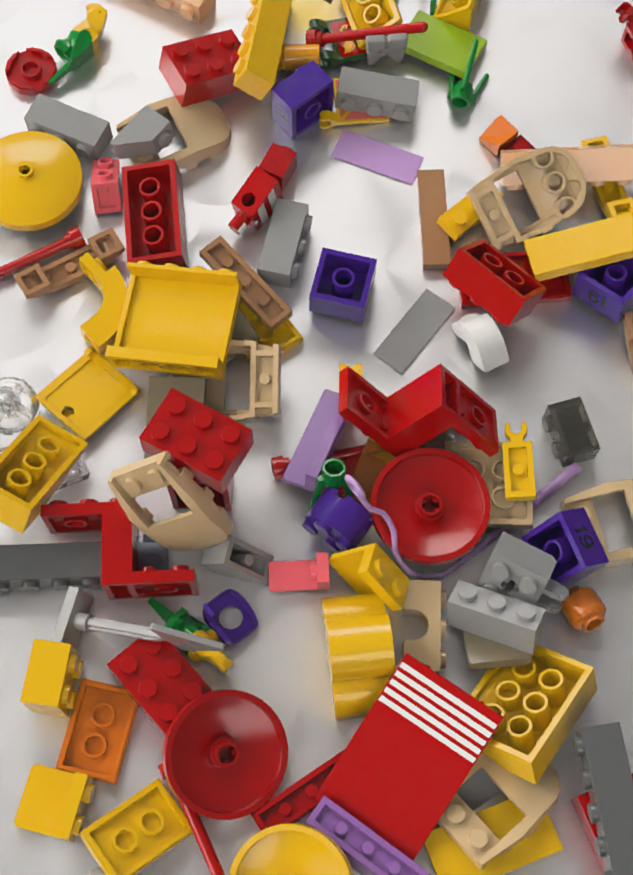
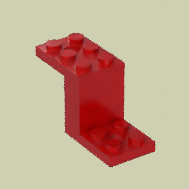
(418, 411)
(118, 550)

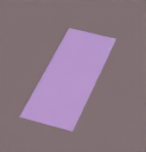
(377, 156)

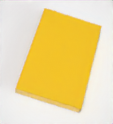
(137, 831)

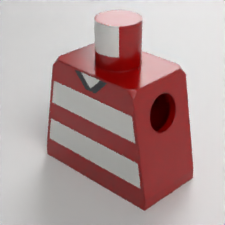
(255, 201)

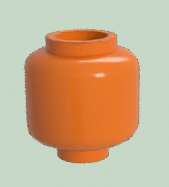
(584, 609)

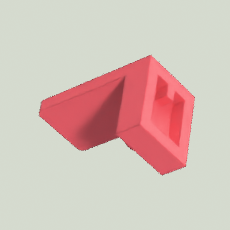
(106, 185)
(300, 574)

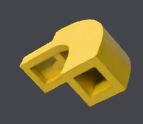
(103, 326)

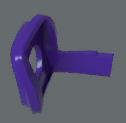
(230, 598)

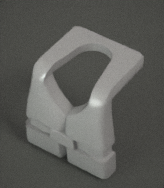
(380, 45)

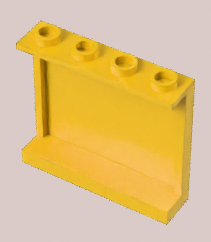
(176, 320)

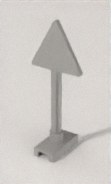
(76, 619)

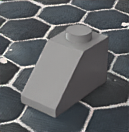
(143, 135)
(238, 560)

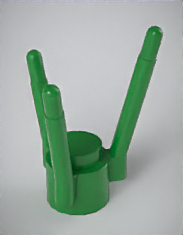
(462, 94)
(332, 476)

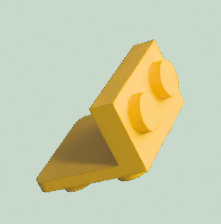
(372, 571)
(54, 802)

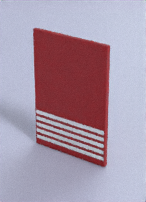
(410, 755)

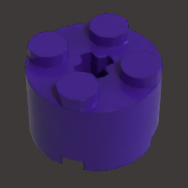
(338, 521)

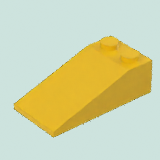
(34, 469)

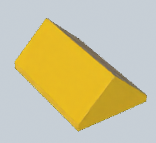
(457, 12)
(371, 14)

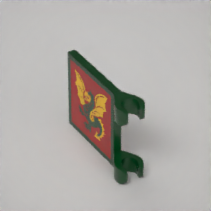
(344, 51)

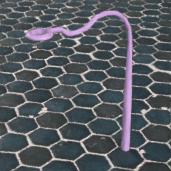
(543, 494)

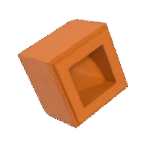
(498, 135)

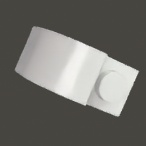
(483, 340)

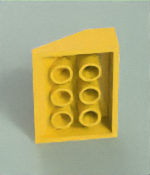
(537, 707)

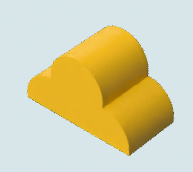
(357, 651)

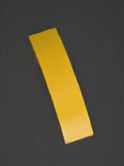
(610, 197)

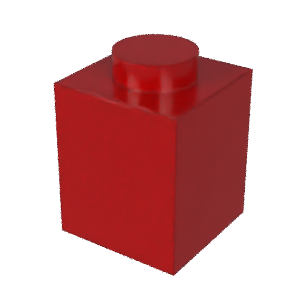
(280, 164)

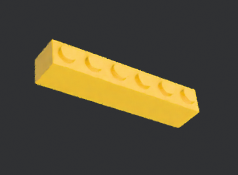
(261, 46)

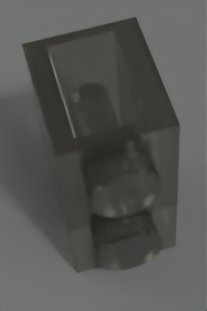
(570, 432)

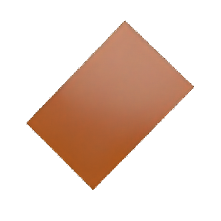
(98, 731)

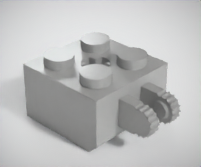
(523, 574)

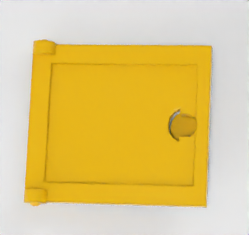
(90, 389)

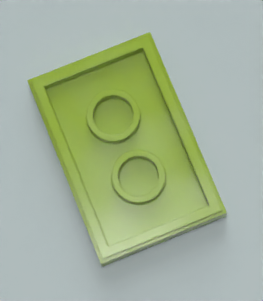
(443, 45)

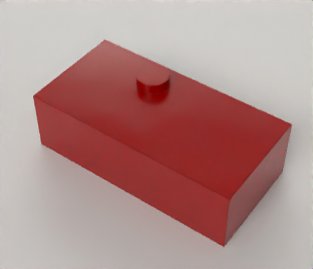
(154, 213)

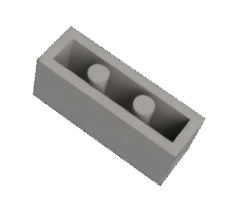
(376, 94)
(80, 130)
(284, 242)
(495, 616)

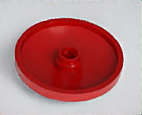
(434, 503)
(225, 754)

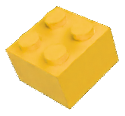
(52, 678)

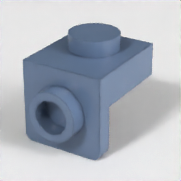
(151, 553)

